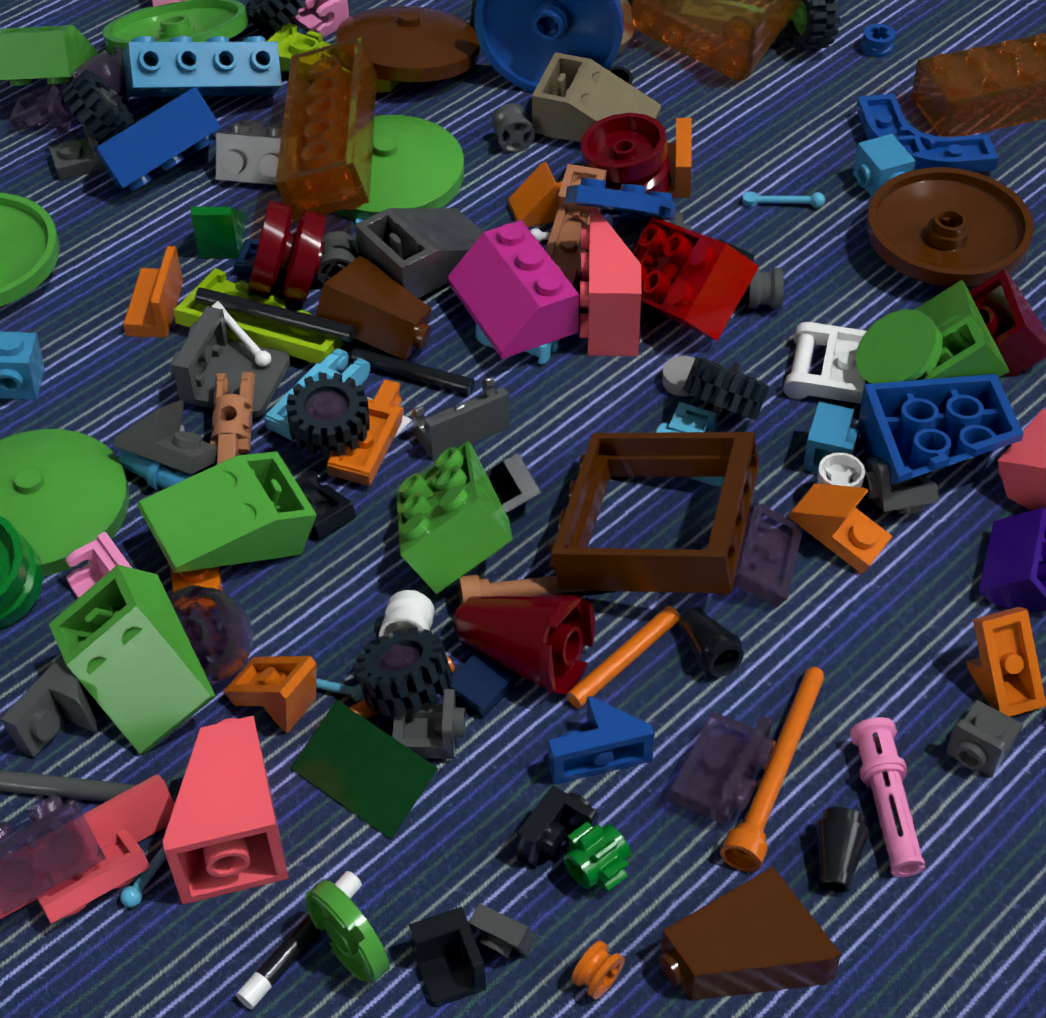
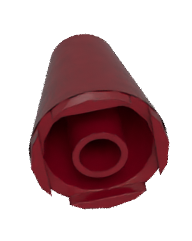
(530, 635)

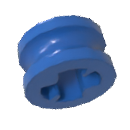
(878, 40)

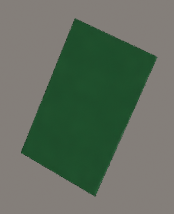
(364, 769)

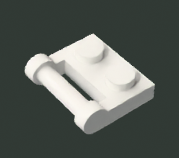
(839, 374)

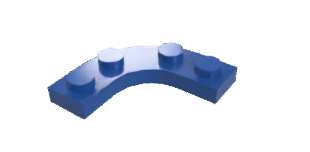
(883, 116)
(629, 200)

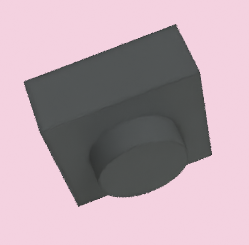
(501, 933)

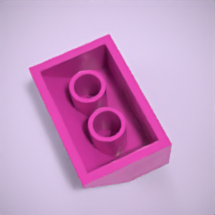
(515, 291)

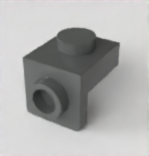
(903, 497)
(432, 730)

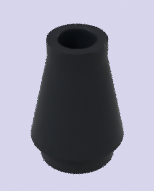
(713, 645)
(840, 847)

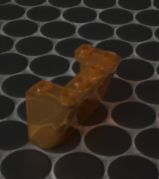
(717, 33)

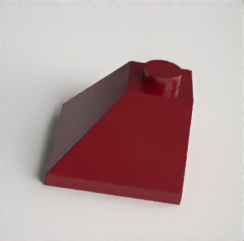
(1010, 322)

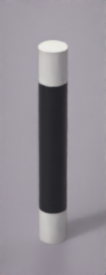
(289, 951)

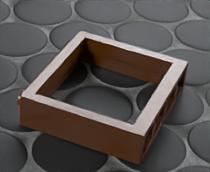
(657, 455)

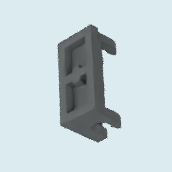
(464, 422)

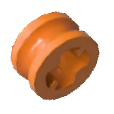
(598, 969)

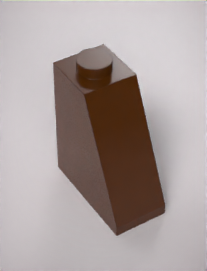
(378, 308)
(748, 944)

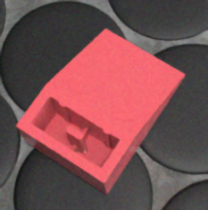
(609, 291)

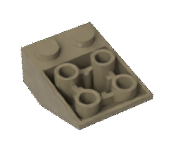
(580, 93)

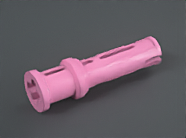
(885, 776)

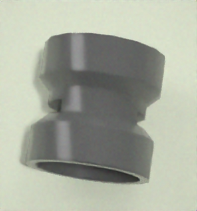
(337, 253)

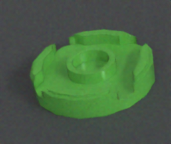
(899, 348)
(351, 934)

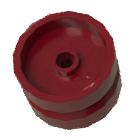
(630, 150)
(288, 252)

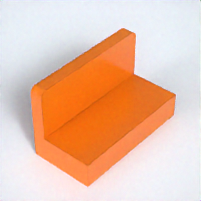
(680, 159)
(155, 298)

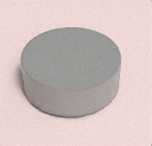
(676, 373)

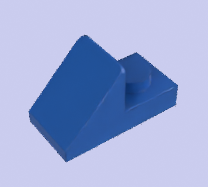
(611, 744)

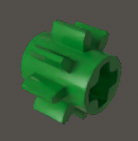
(597, 856)

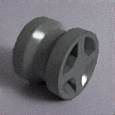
(513, 138)
(766, 289)

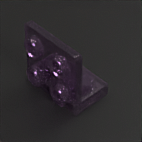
(44, 851)

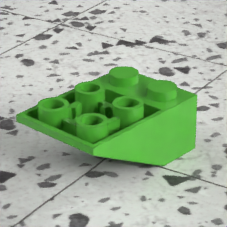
(42, 53)
(967, 342)
(231, 514)
(450, 518)
(133, 655)

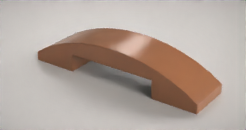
(565, 236)

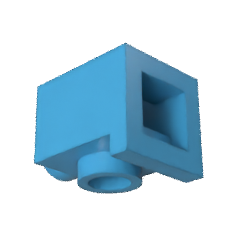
(829, 434)

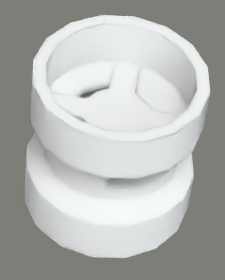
(841, 470)
(406, 611)

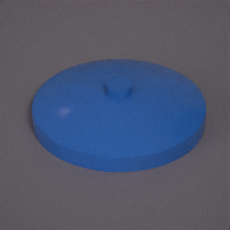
(525, 34)

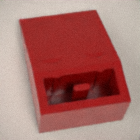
(691, 276)

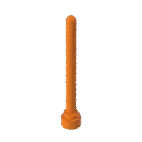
(746, 844)

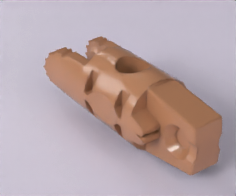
(232, 416)

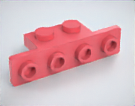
(118, 829)

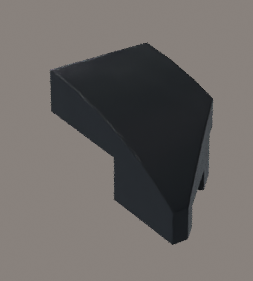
(330, 506)

